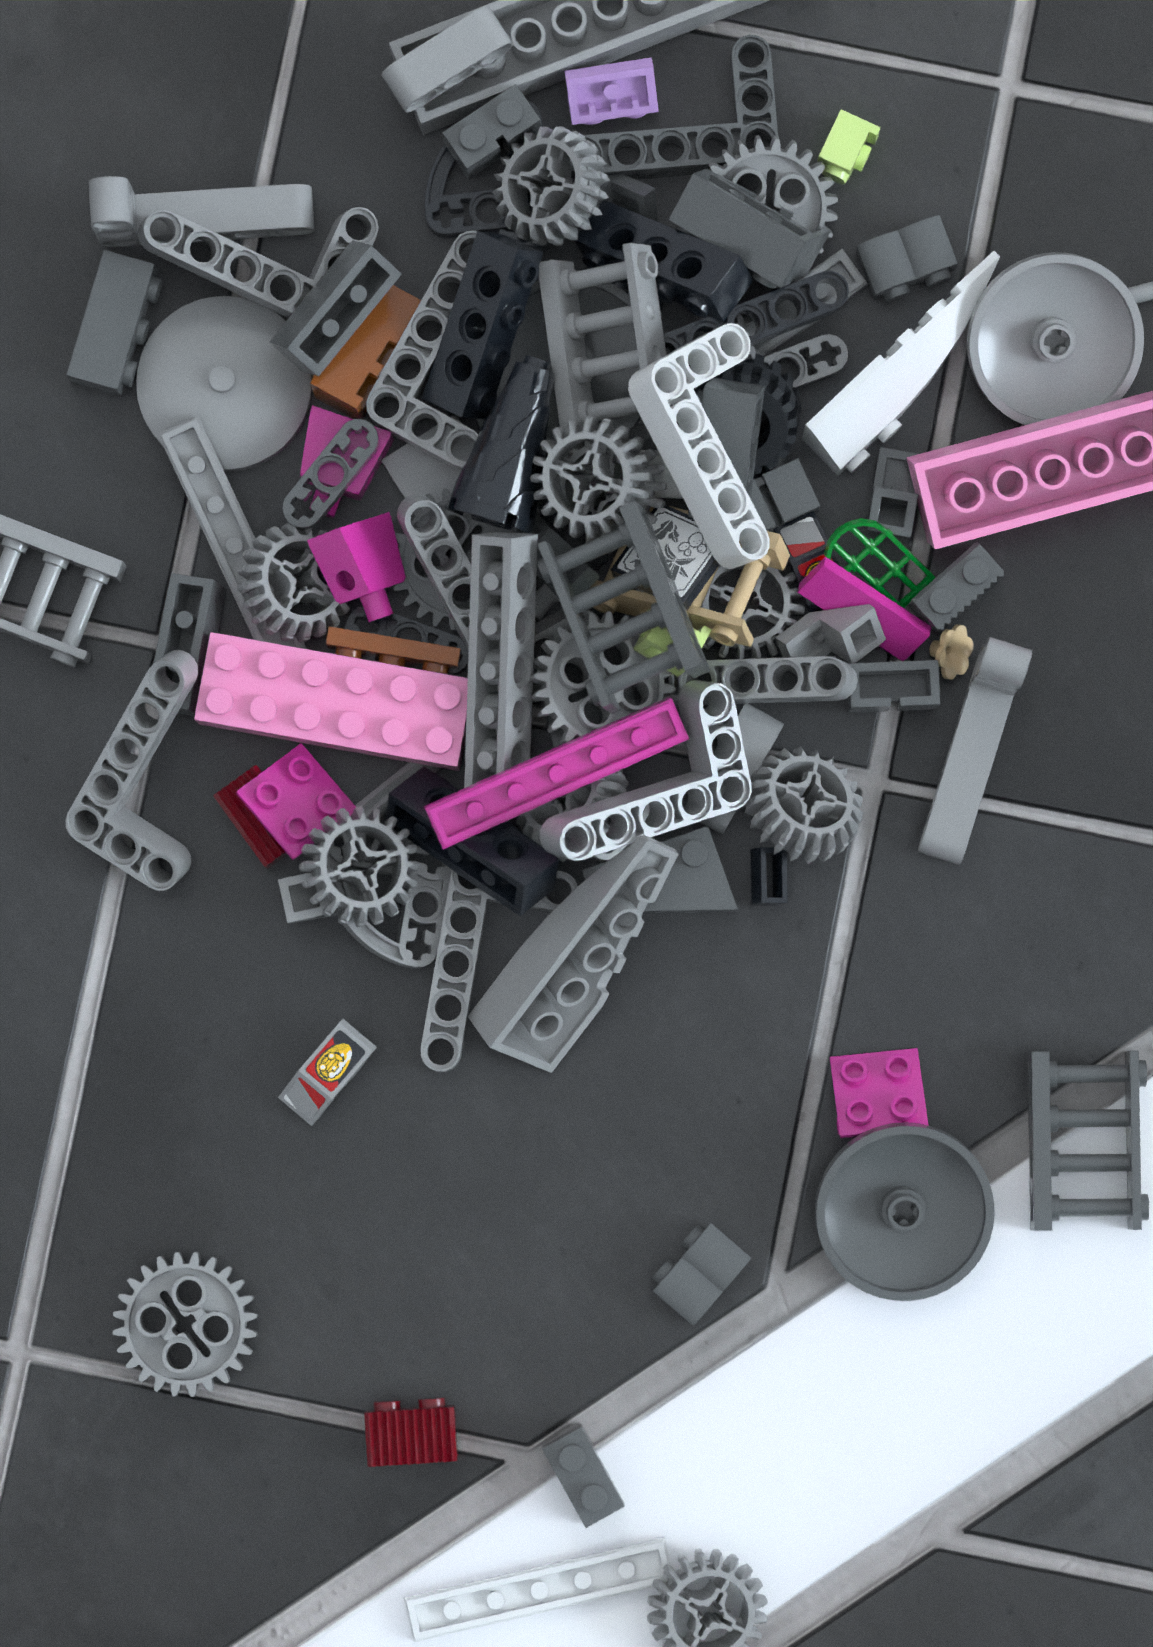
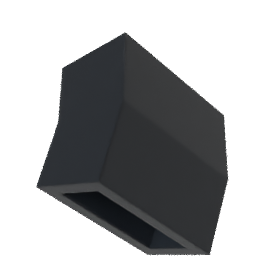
(758, 877)

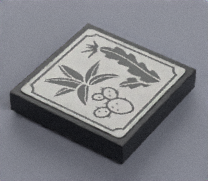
(683, 549)

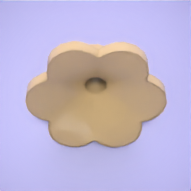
(952, 651)

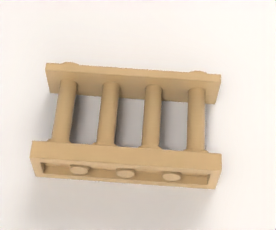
(726, 627)

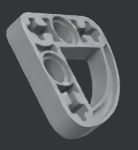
(370, 938)

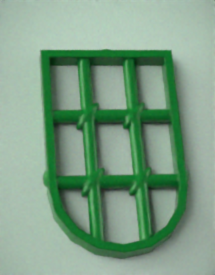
(871, 548)

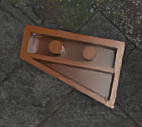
(361, 360)

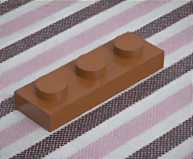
(393, 650)

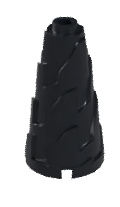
(498, 472)

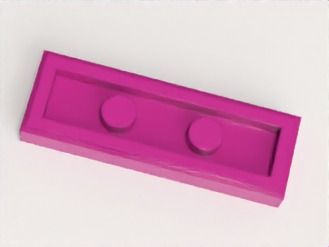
(835, 588)

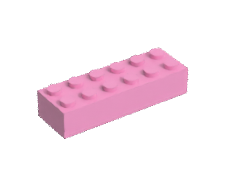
(1035, 471)
(333, 701)

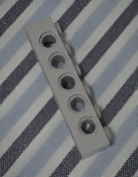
(500, 653)

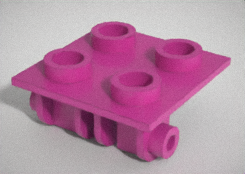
(294, 799)
(877, 1090)

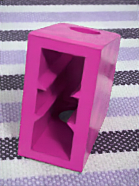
(321, 430)
(361, 563)

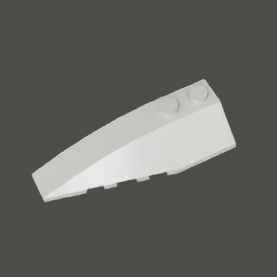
(888, 386)

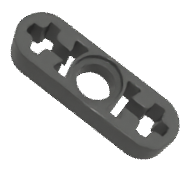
(359, 455)

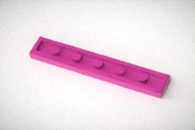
(556, 772)

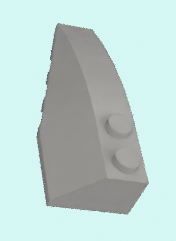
(565, 965)

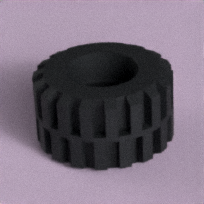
(779, 404)

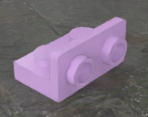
(611, 91)

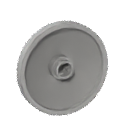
(1054, 337)
(220, 366)

